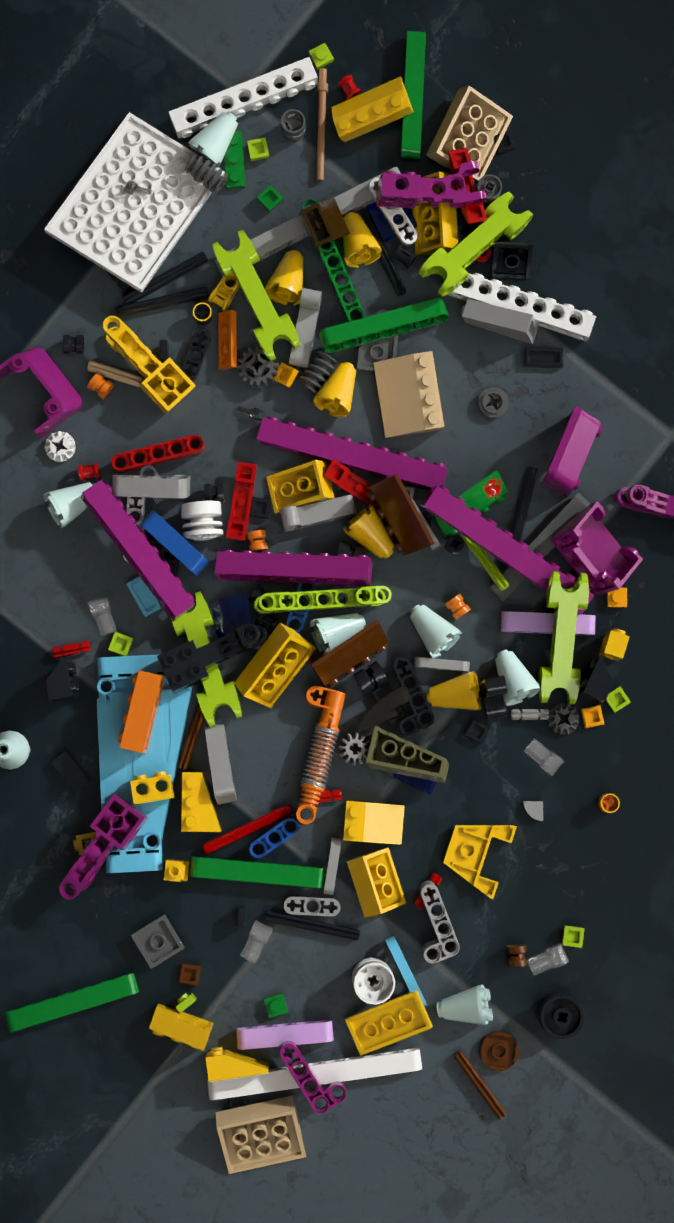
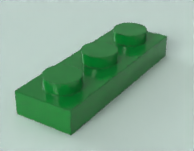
(235, 162)

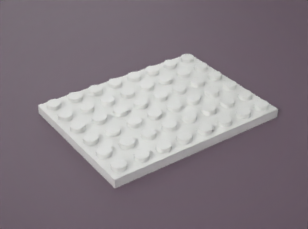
(134, 231)

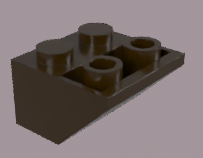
(324, 223)

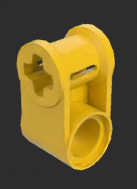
(222, 294)

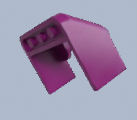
(64, 399)
(572, 452)

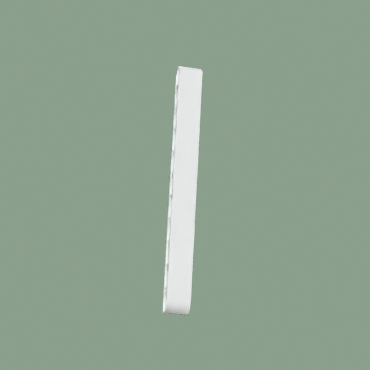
(325, 1071)

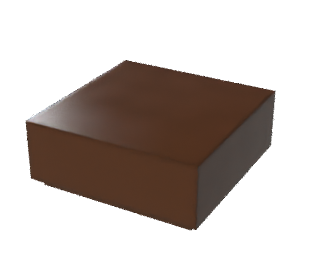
(189, 974)

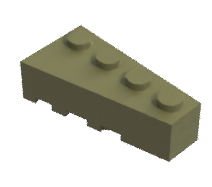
(405, 758)

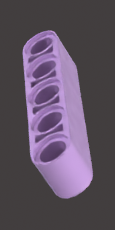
(542, 623)
(277, 1034)

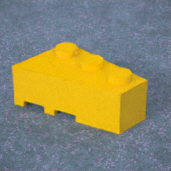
(197, 805)
(181, 1027)

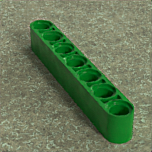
(414, 87)
(339, 270)
(383, 325)
(257, 872)
(71, 1002)

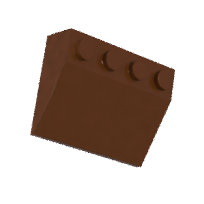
(399, 515)
(351, 653)

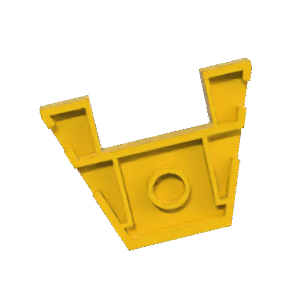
(468, 851)

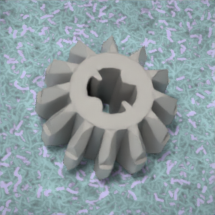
(360, 744)

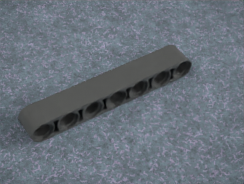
(543, 543)

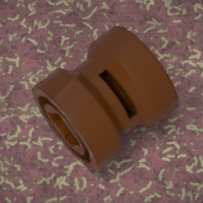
(516, 955)

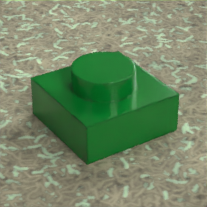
(270, 198)
(275, 1005)

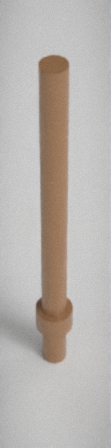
(322, 89)

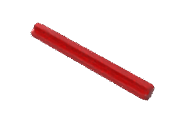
(247, 829)

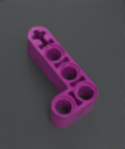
(308, 1075)

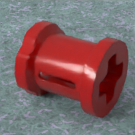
(348, 81)
(89, 471)

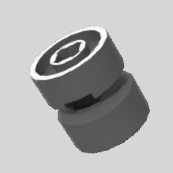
(293, 125)
(492, 188)

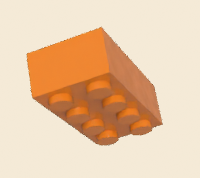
(142, 711)

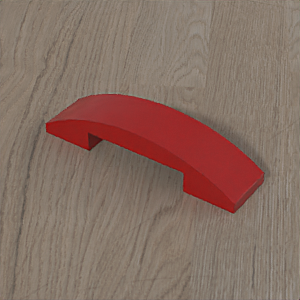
(472, 212)
(348, 481)
(241, 501)

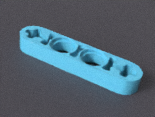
(403, 967)

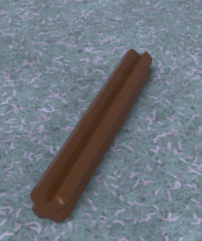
(191, 739)
(480, 1085)

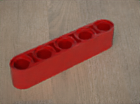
(148, 452)

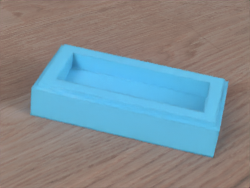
(143, 596)

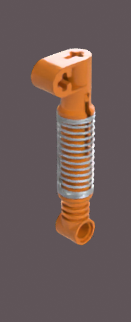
(325, 738)

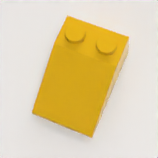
(300, 486)
(373, 822)
(229, 1064)

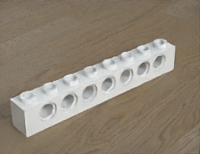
(249, 89)
(544, 319)

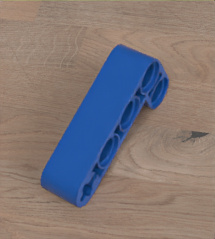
(174, 543)

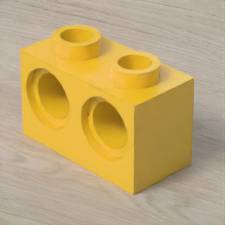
(614, 644)
(152, 793)

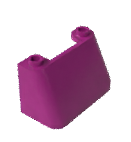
(594, 551)

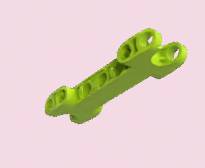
(453, 264)
(241, 265)
(368, 594)
(566, 604)
(215, 692)

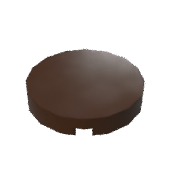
(499, 1050)

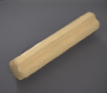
(114, 373)

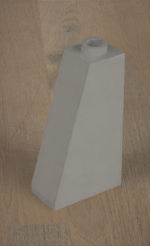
(500, 320)

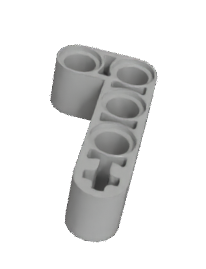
(306, 327)
(151, 486)
(317, 513)
(220, 764)
(437, 919)

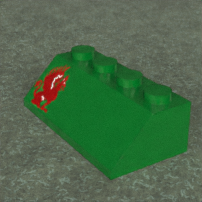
(480, 496)

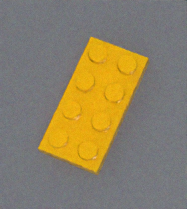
(388, 1022)

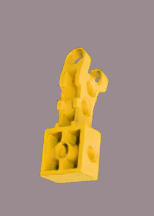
(163, 381)

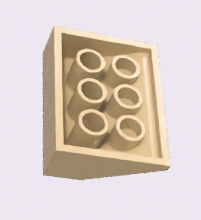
(471, 125)
(408, 395)
(260, 1134)

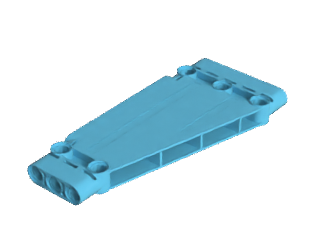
(121, 765)

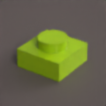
(321, 56)
(258, 149)
(120, 644)
(617, 699)
(573, 936)
(185, 1001)

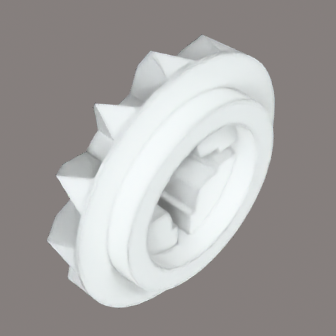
(62, 455)

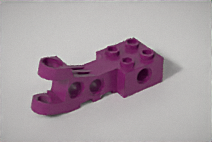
(410, 189)
(646, 501)
(114, 826)

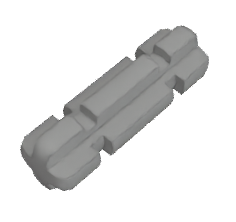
(529, 714)

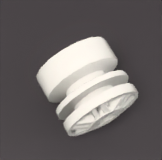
(201, 520)
(377, 991)

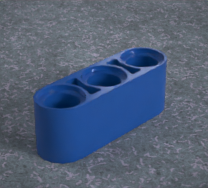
(299, 616)
(267, 844)

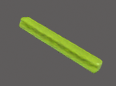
(487, 563)

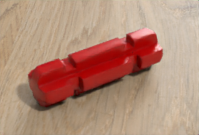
(71, 649)
(327, 796)
(436, 879)

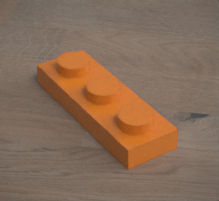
(227, 340)

